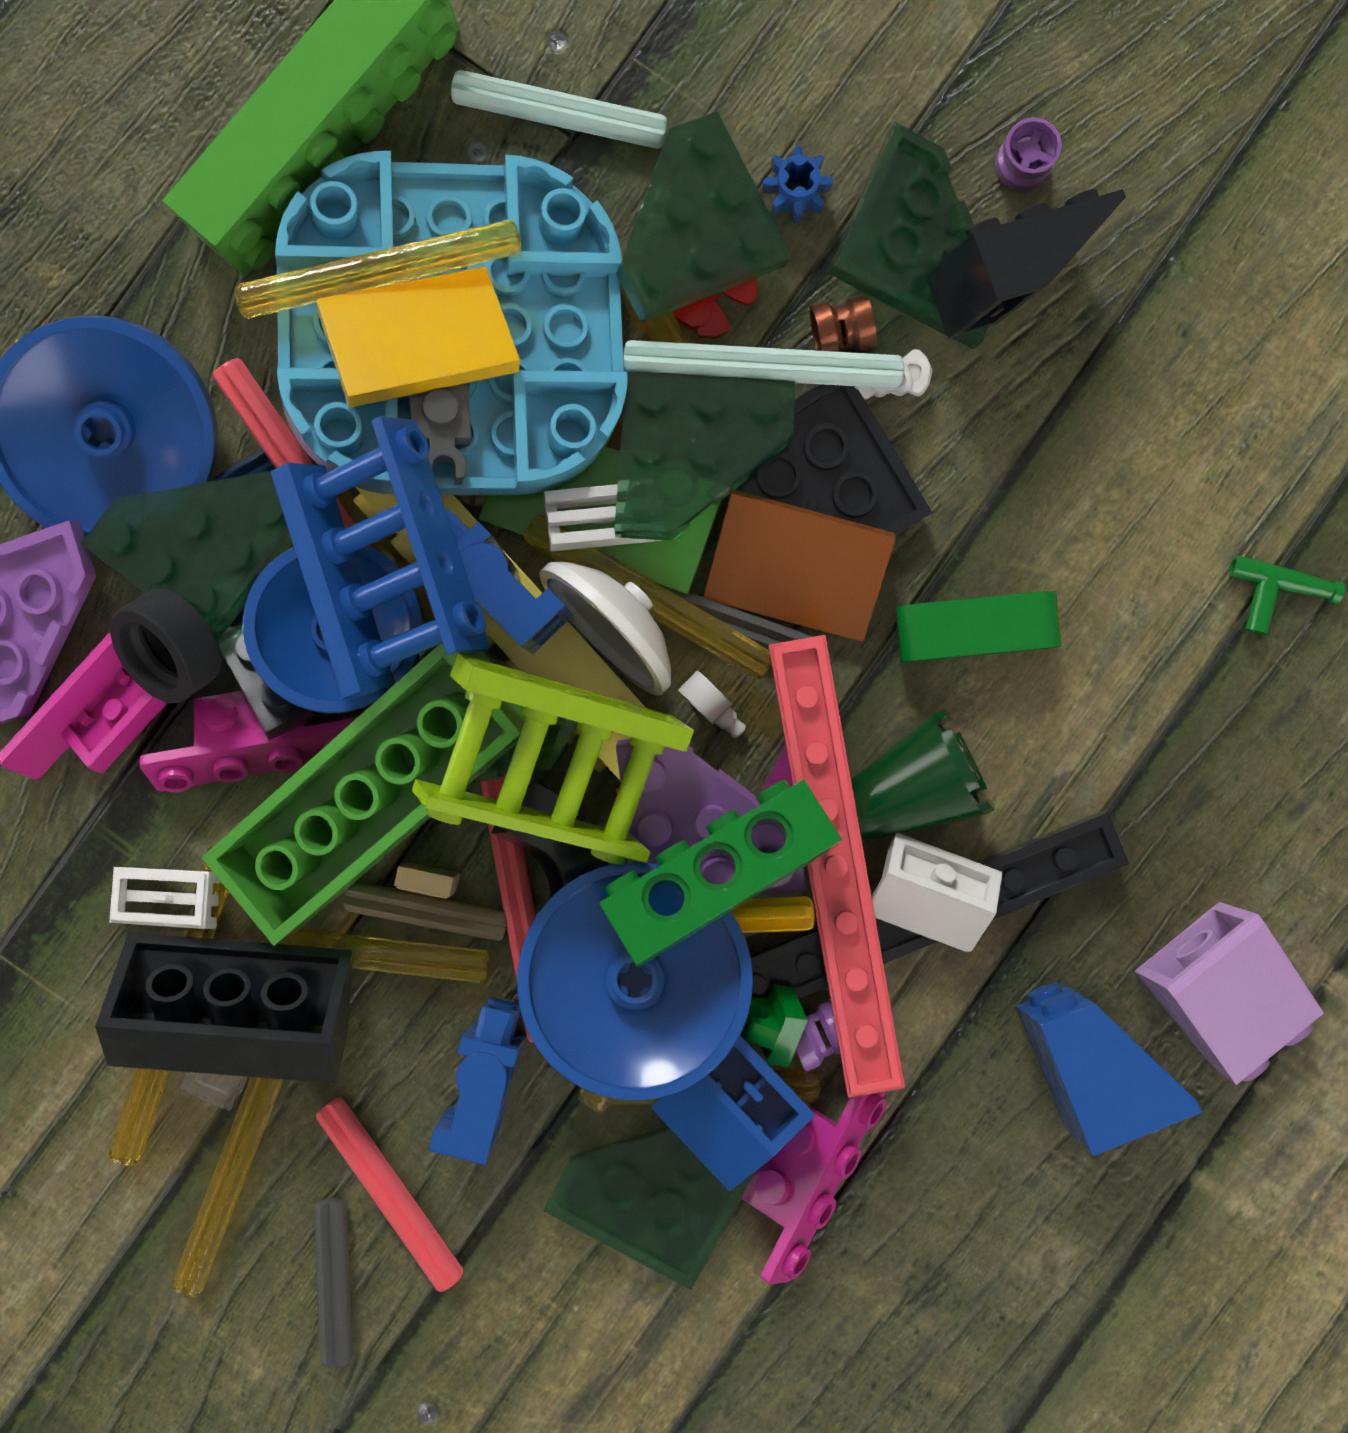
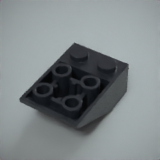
(1012, 261)

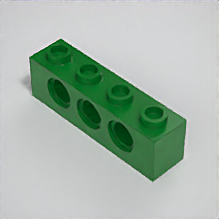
(805, 835)

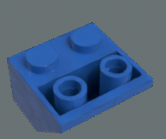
(735, 1115)

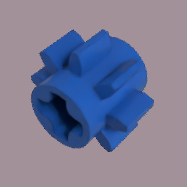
(796, 169)

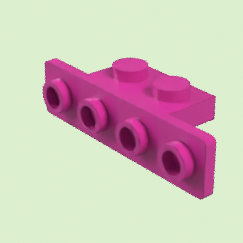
(92, 712)
(233, 747)
(803, 1178)

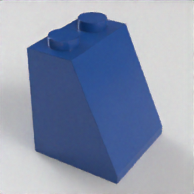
(1099, 1074)

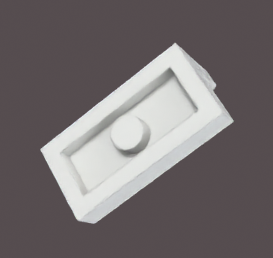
(936, 893)

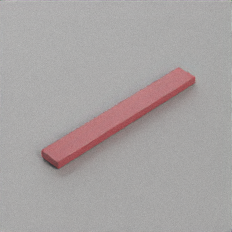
(840, 876)

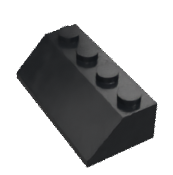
(227, 1008)

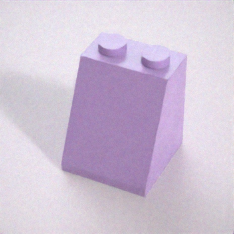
(1232, 991)

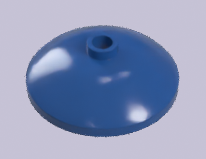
(288, 642)

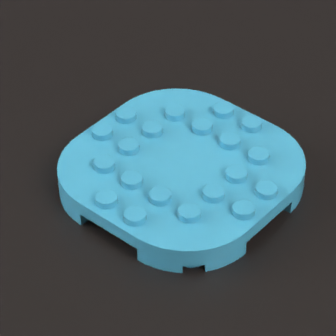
(555, 295)

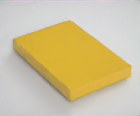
(417, 336)

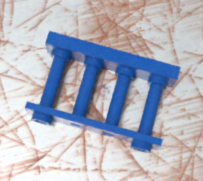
(332, 575)

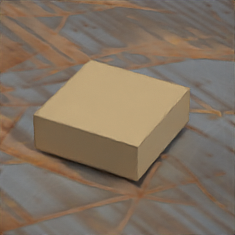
(427, 880)

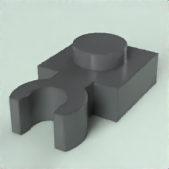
(445, 422)

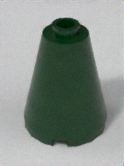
(919, 783)

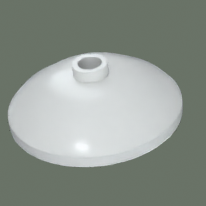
(613, 622)

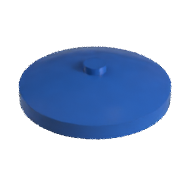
(98, 417)
(623, 1025)

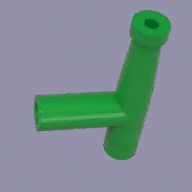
(1269, 581)

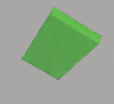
(663, 561)

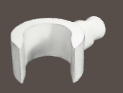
(712, 704)

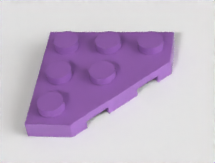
(40, 597)
(687, 796)

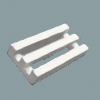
(579, 498)
(202, 899)

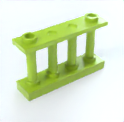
(542, 703)

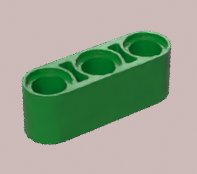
(978, 626)

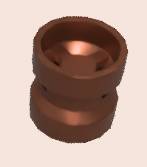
(844, 325)

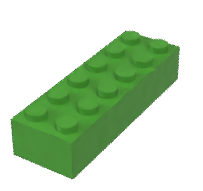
(305, 117)
(353, 799)

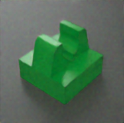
(776, 1024)

